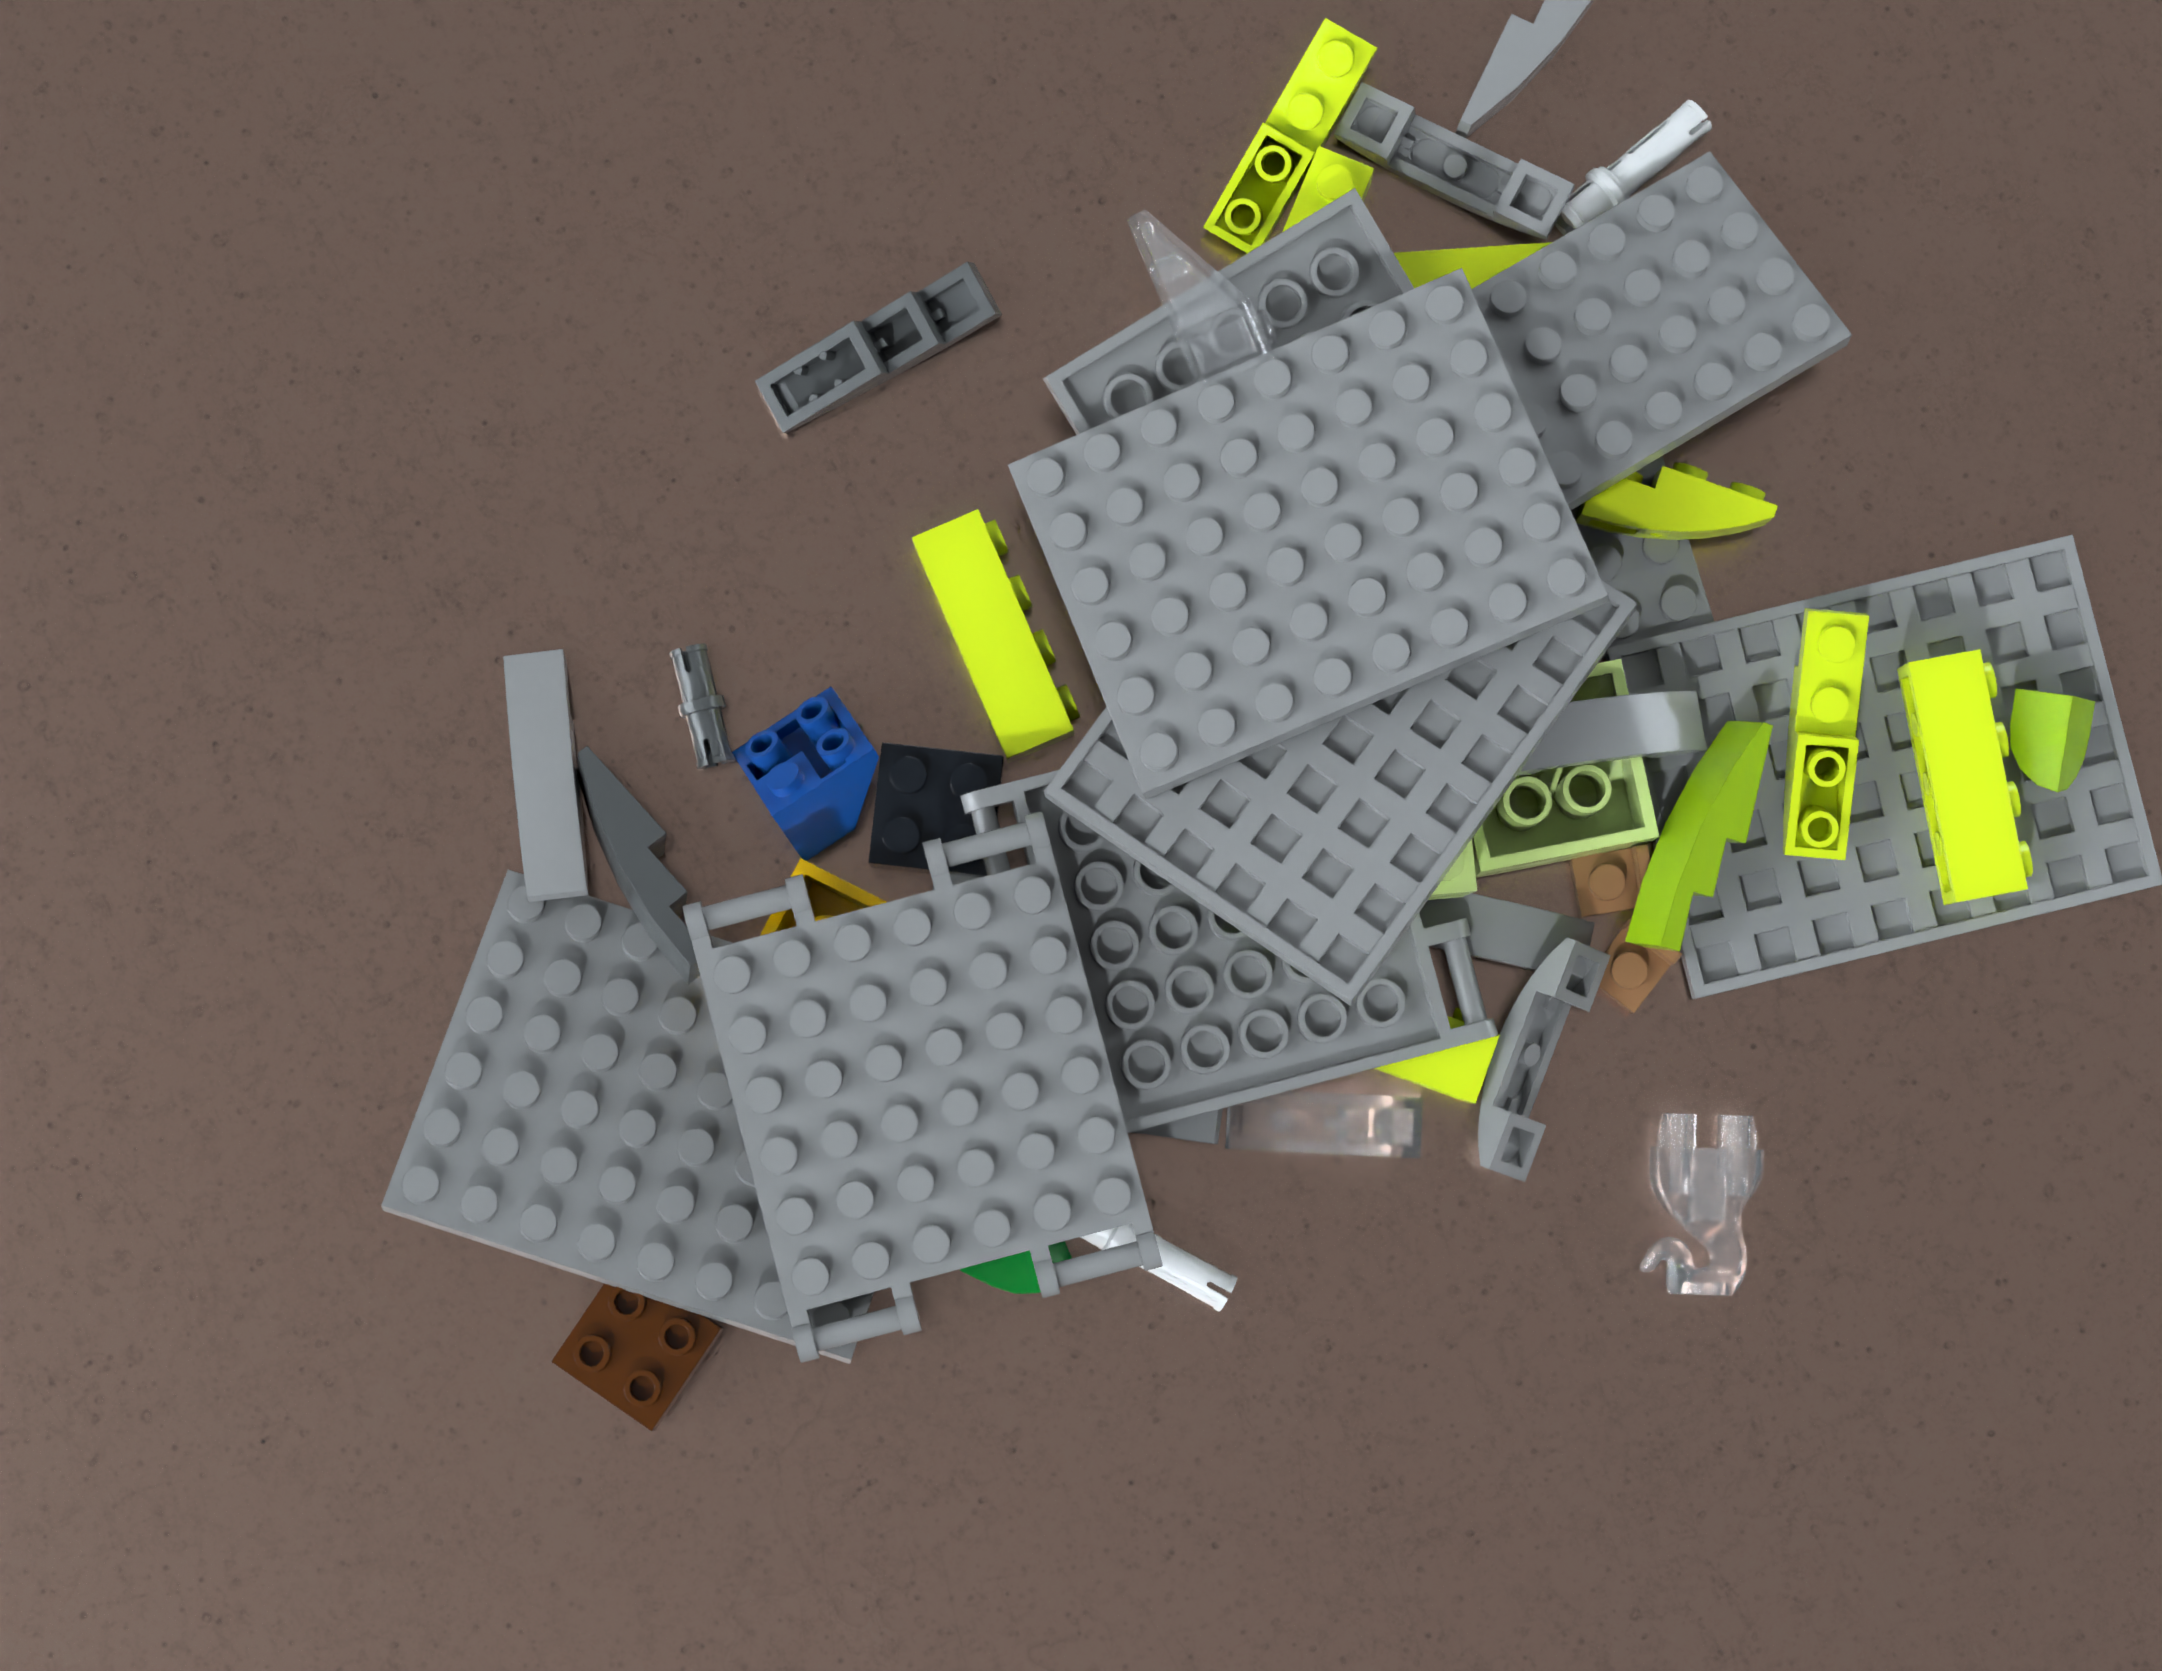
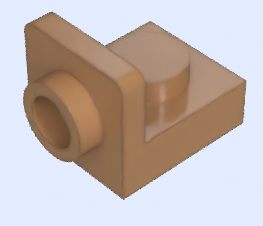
(1608, 880)
(1633, 970)

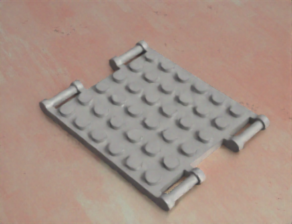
(1204, 1011)
(921, 1086)

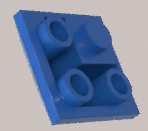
(811, 772)

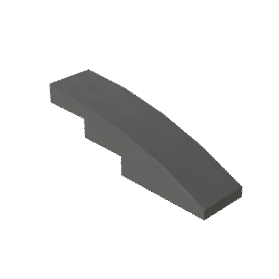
(878, 347)
(632, 849)

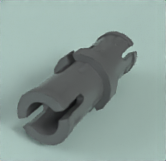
(701, 706)

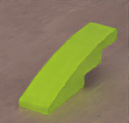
(1708, 813)

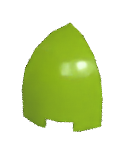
(2050, 736)

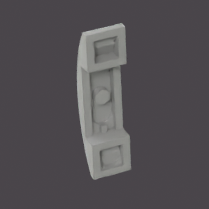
(1451, 165)
(1621, 729)
(1506, 929)
(1524, 1051)

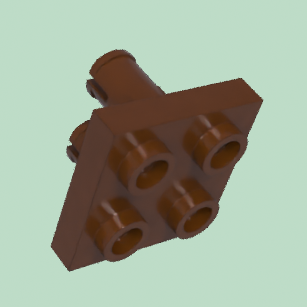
(636, 1351)

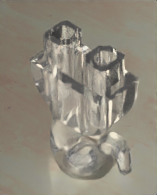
(1706, 1197)

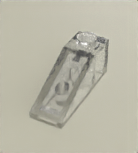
(1207, 312)
(1328, 1124)

